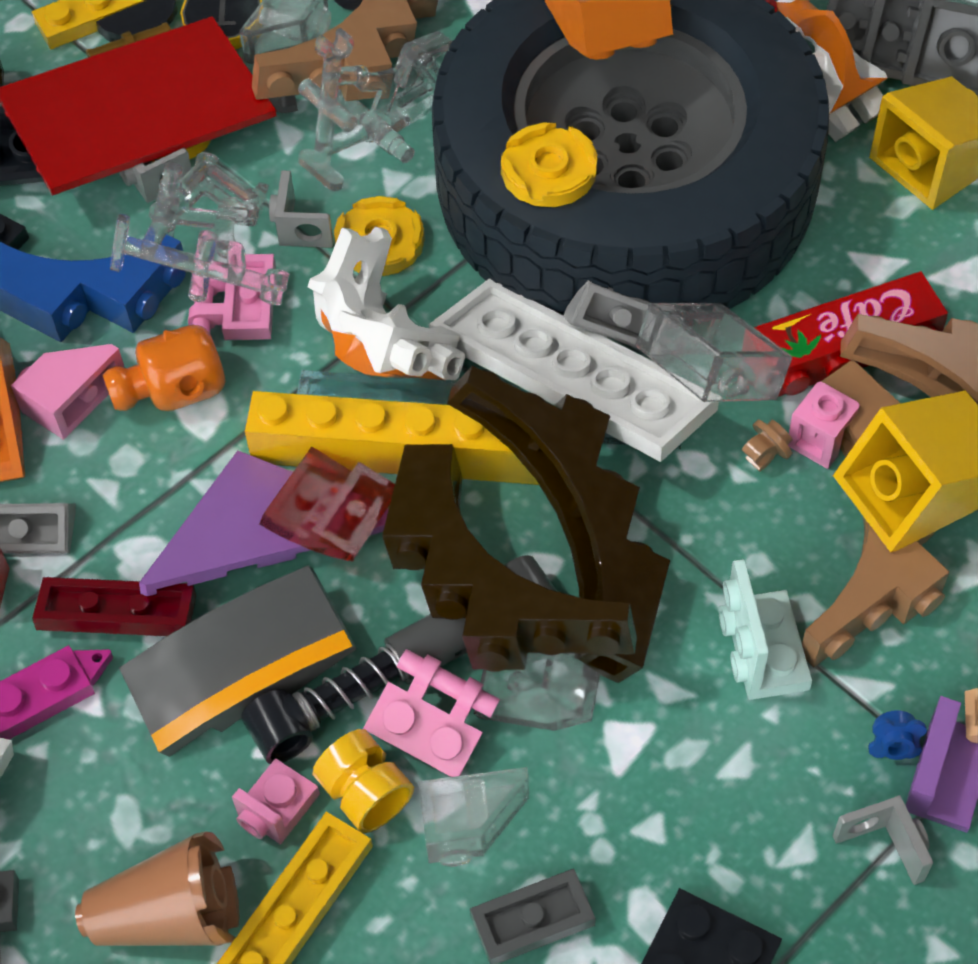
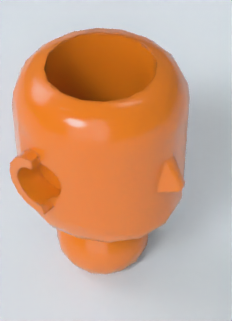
(171, 370)

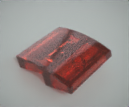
(329, 506)

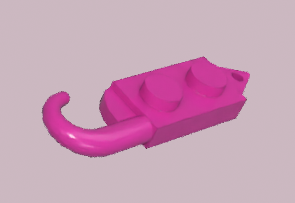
(48, 688)

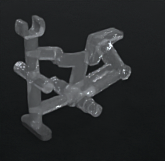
(386, 114)
(174, 207)

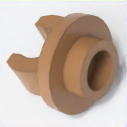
(771, 440)

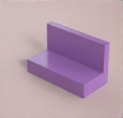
(946, 772)

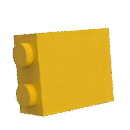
(929, 139)
(915, 468)

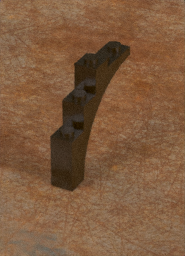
(592, 503)
(461, 580)

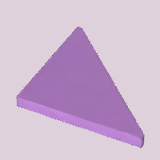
(226, 530)

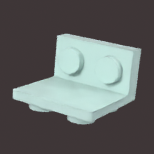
(765, 638)

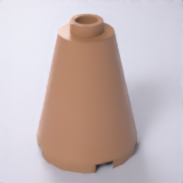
(165, 900)

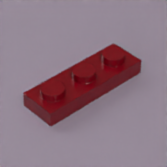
(111, 607)

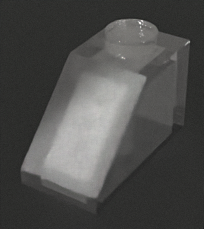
(283, 25)
(546, 695)
(469, 812)

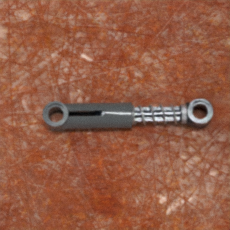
(285, 722)

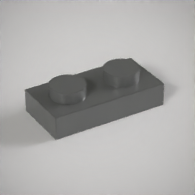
(532, 917)

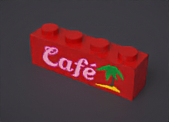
(816, 333)

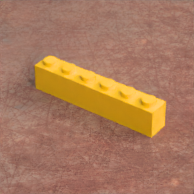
(374, 433)

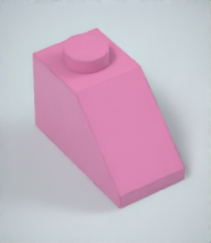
(65, 386)

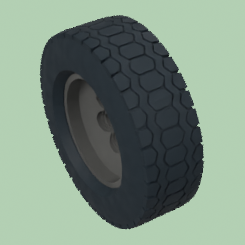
(698, 141)

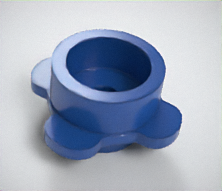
(897, 736)

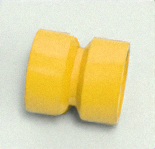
(367, 784)

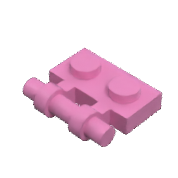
(243, 312)
(423, 729)

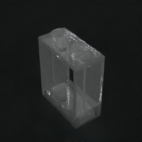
(713, 352)

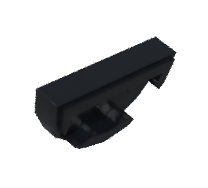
(137, 18)

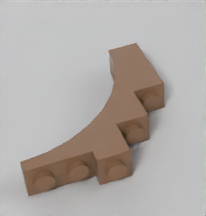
(378, 34)
(921, 356)
(883, 581)

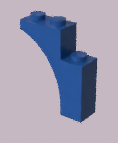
(59, 293)

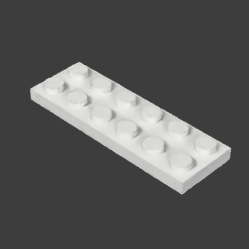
(556, 359)

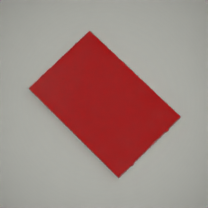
(133, 104)

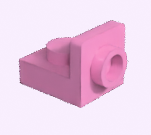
(820, 423)
(275, 802)

